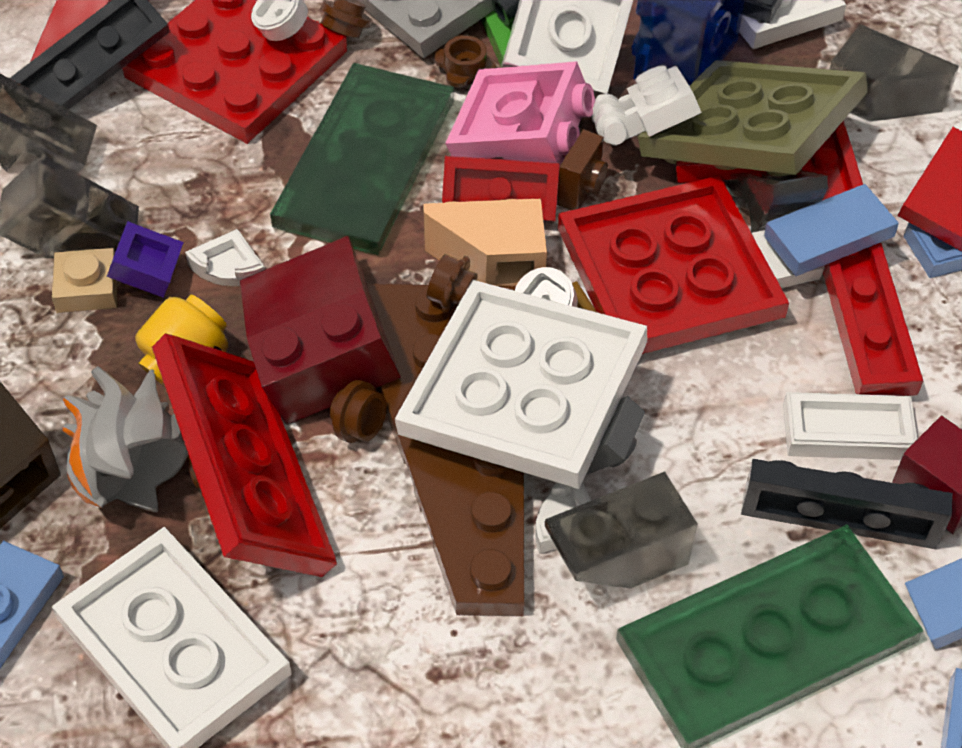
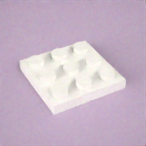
(523, 383)

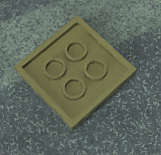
(759, 117)

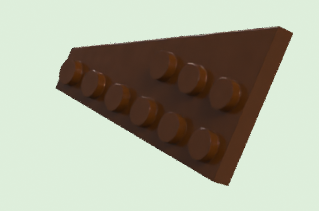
(467, 502)

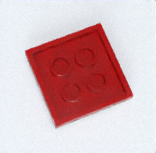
(228, 71)
(673, 263)

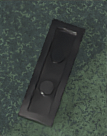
(94, 51)
(831, 500)

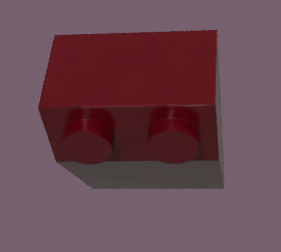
(314, 330)

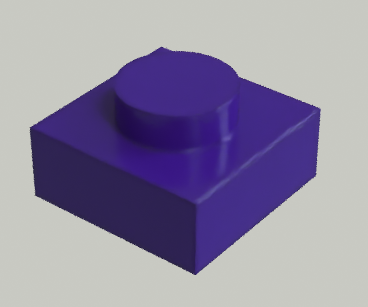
(145, 259)

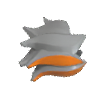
(122, 443)

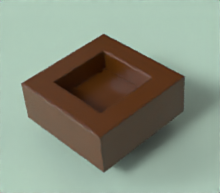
(581, 171)

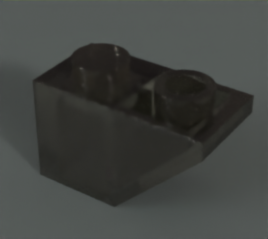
(898, 76)
(61, 211)
(626, 534)

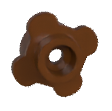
(463, 59)

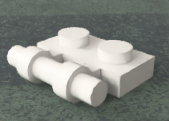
(652, 105)

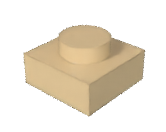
(82, 280)

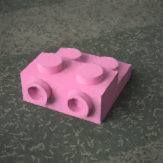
(522, 113)

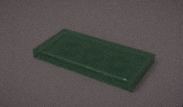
(363, 158)
(767, 637)

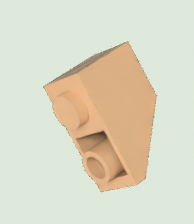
(498, 236)

